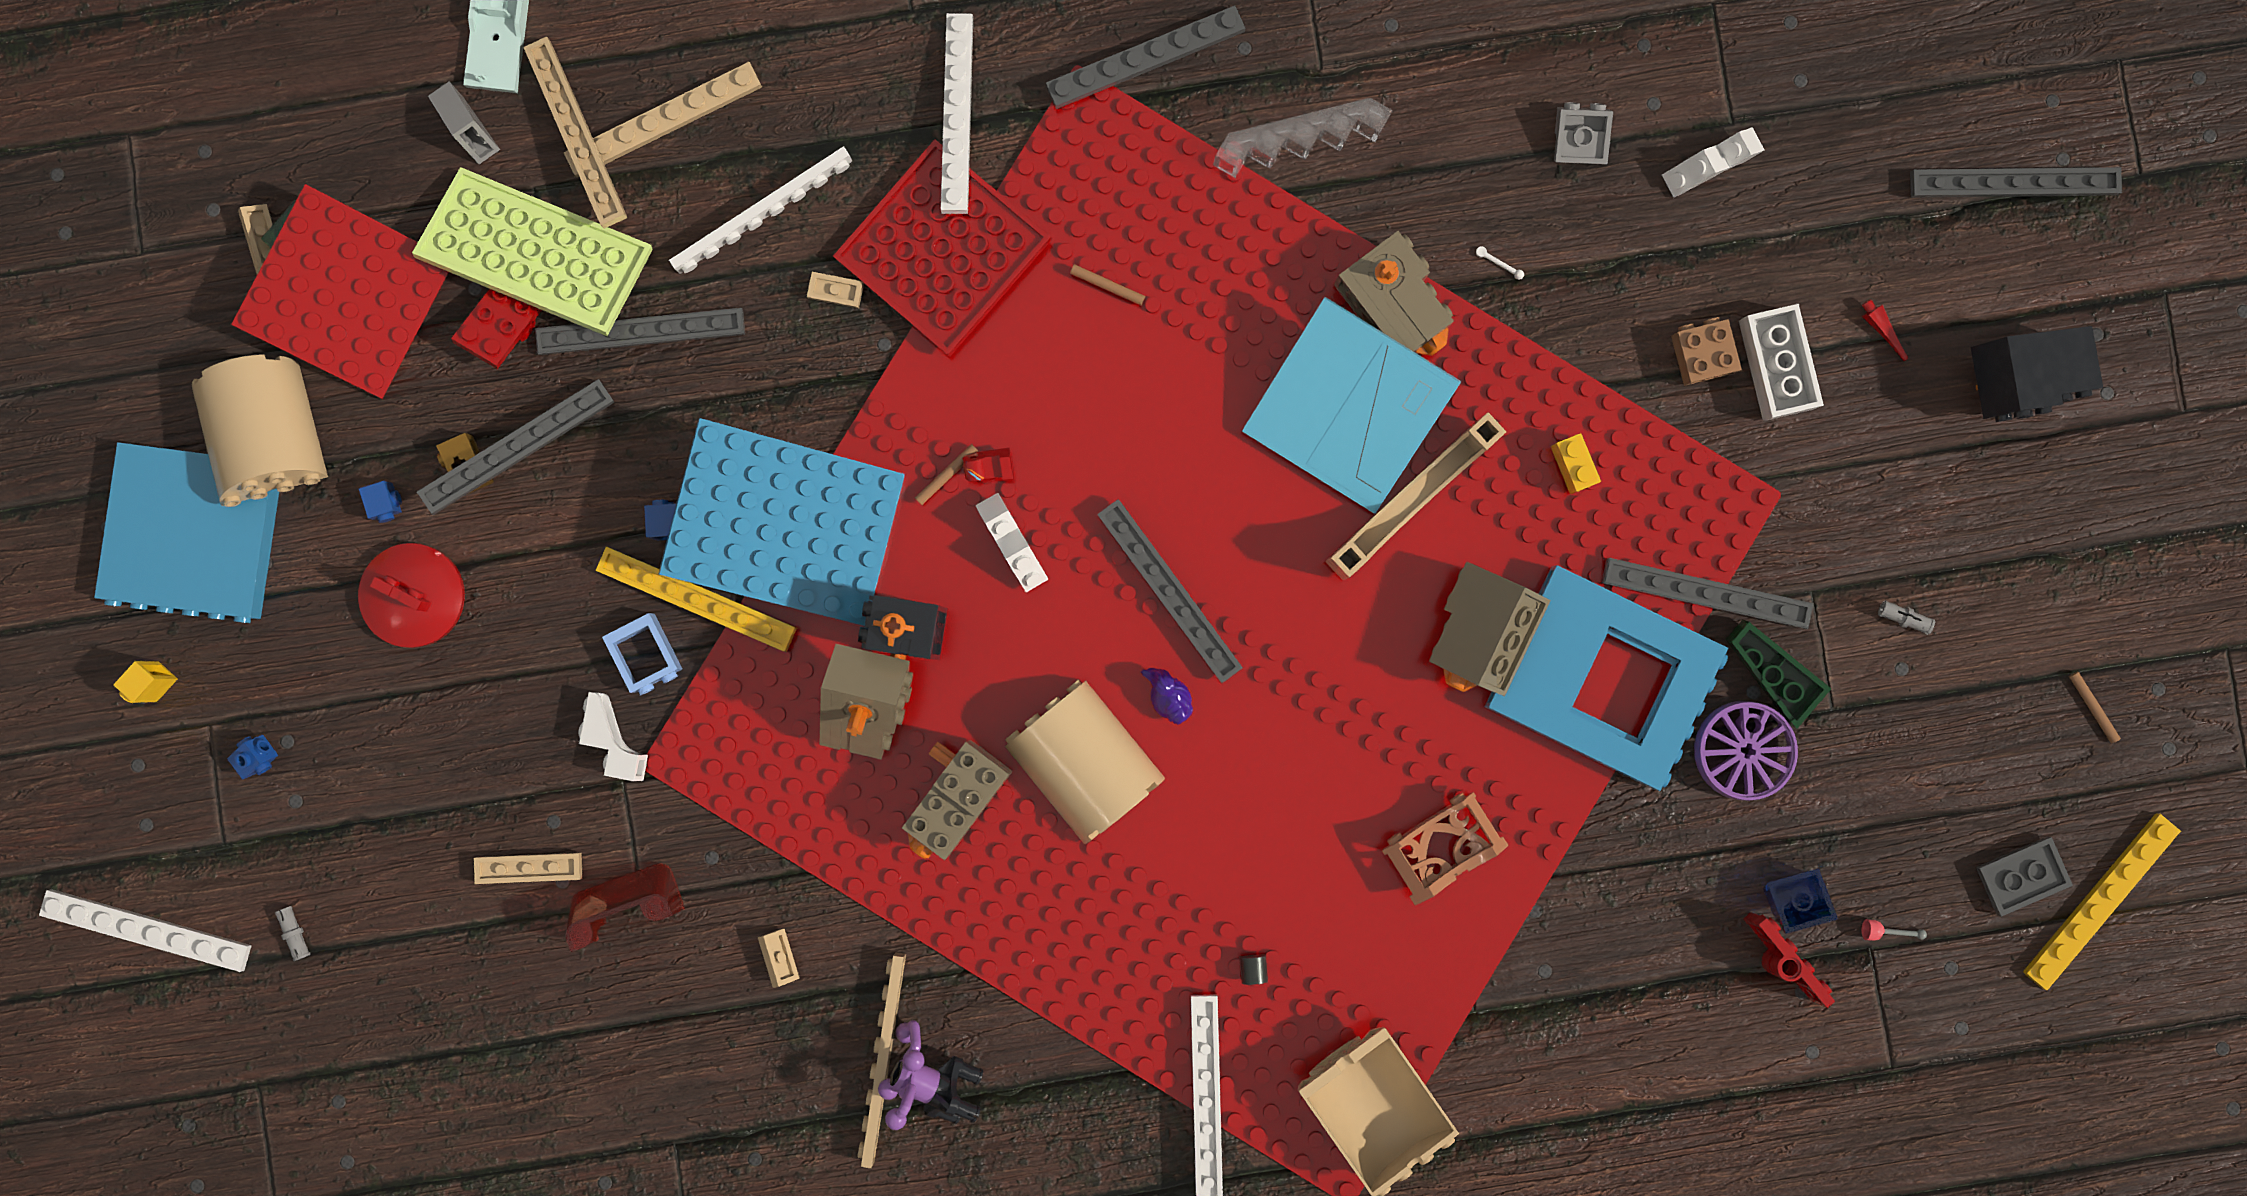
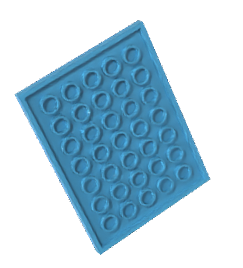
(781, 522)

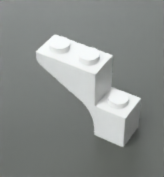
(1713, 161)
(1011, 542)
(602, 731)

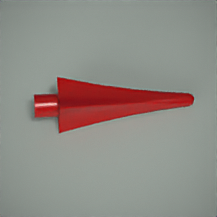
(1880, 322)

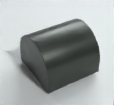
(1253, 969)

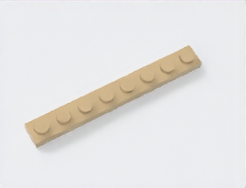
(674, 114)
(575, 132)
(883, 1047)

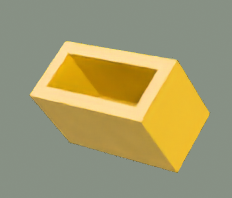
(1575, 463)
(145, 682)

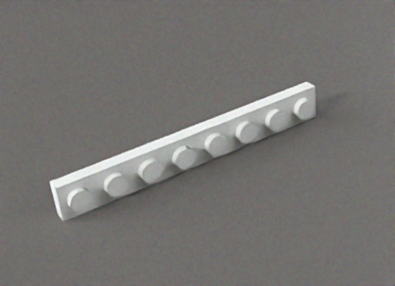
(957, 114)
(753, 216)
(145, 930)
(1206, 1095)

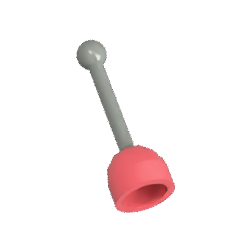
(1873, 930)

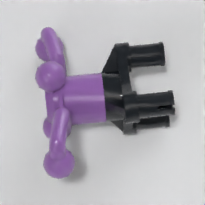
(930, 1086)

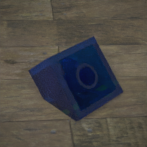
(1800, 901)

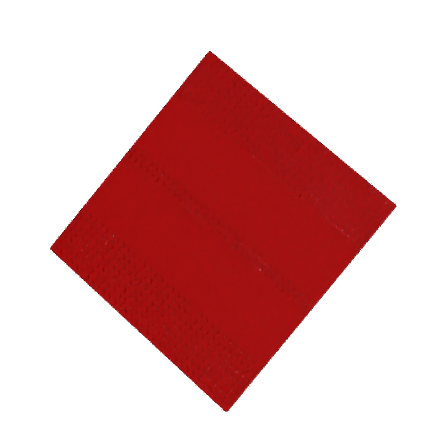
(1295, 760)

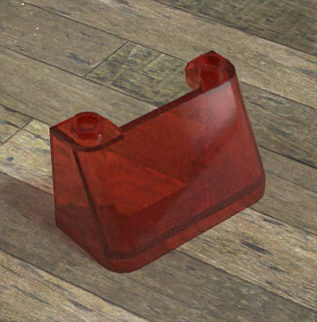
(649, 887)

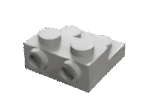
(1583, 133)

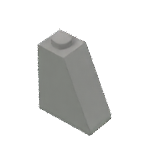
(463, 123)

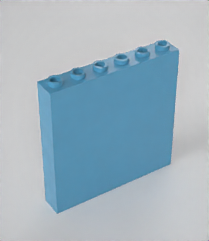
(177, 544)

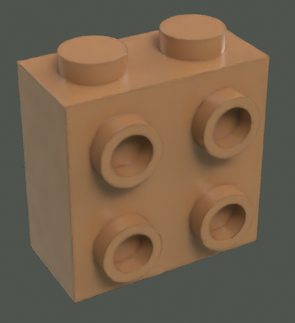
(1706, 351)

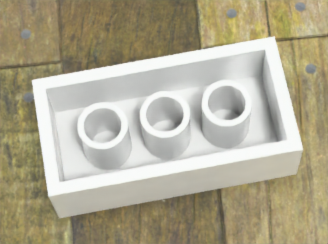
(1780, 362)

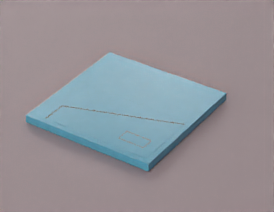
(1351, 405)

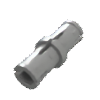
(1906, 617)
(292, 933)

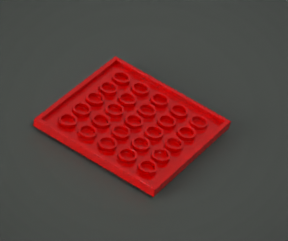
(940, 266)
(341, 292)

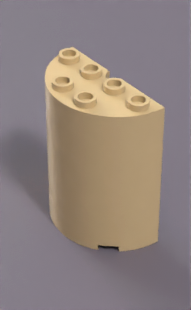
(257, 427)
(1084, 761)
(1377, 1110)

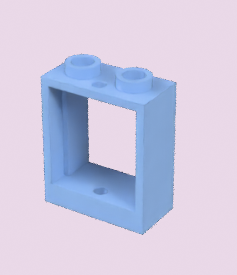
(633, 628)

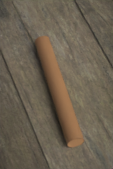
(1107, 284)
(944, 476)
(2094, 707)

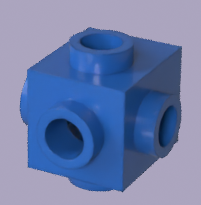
(252, 756)

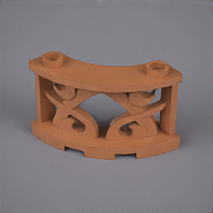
(1479, 848)

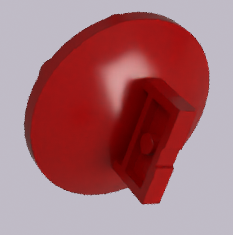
(411, 595)

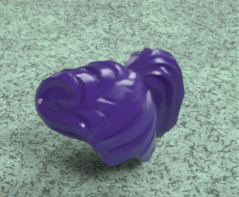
(1169, 695)

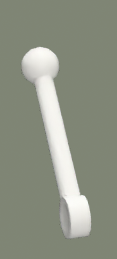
(1482, 252)

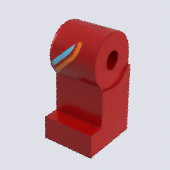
(988, 465)

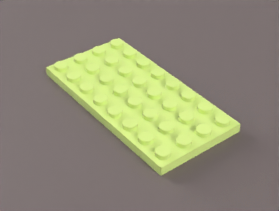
(533, 251)

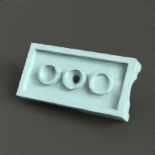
(495, 63)

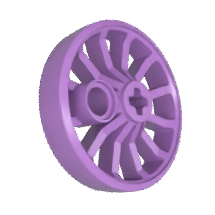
(1743, 738)

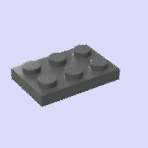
(2024, 876)

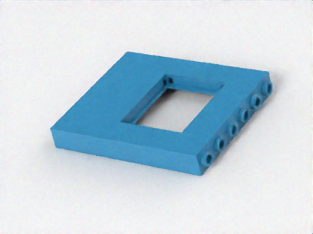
(1563, 655)

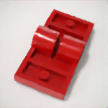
(496, 327)
(1785, 963)

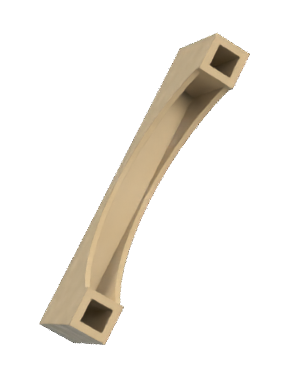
(1415, 495)

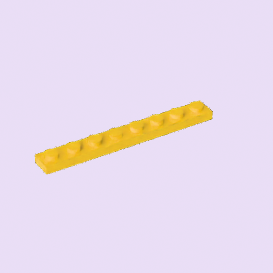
(696, 599)
(2101, 901)

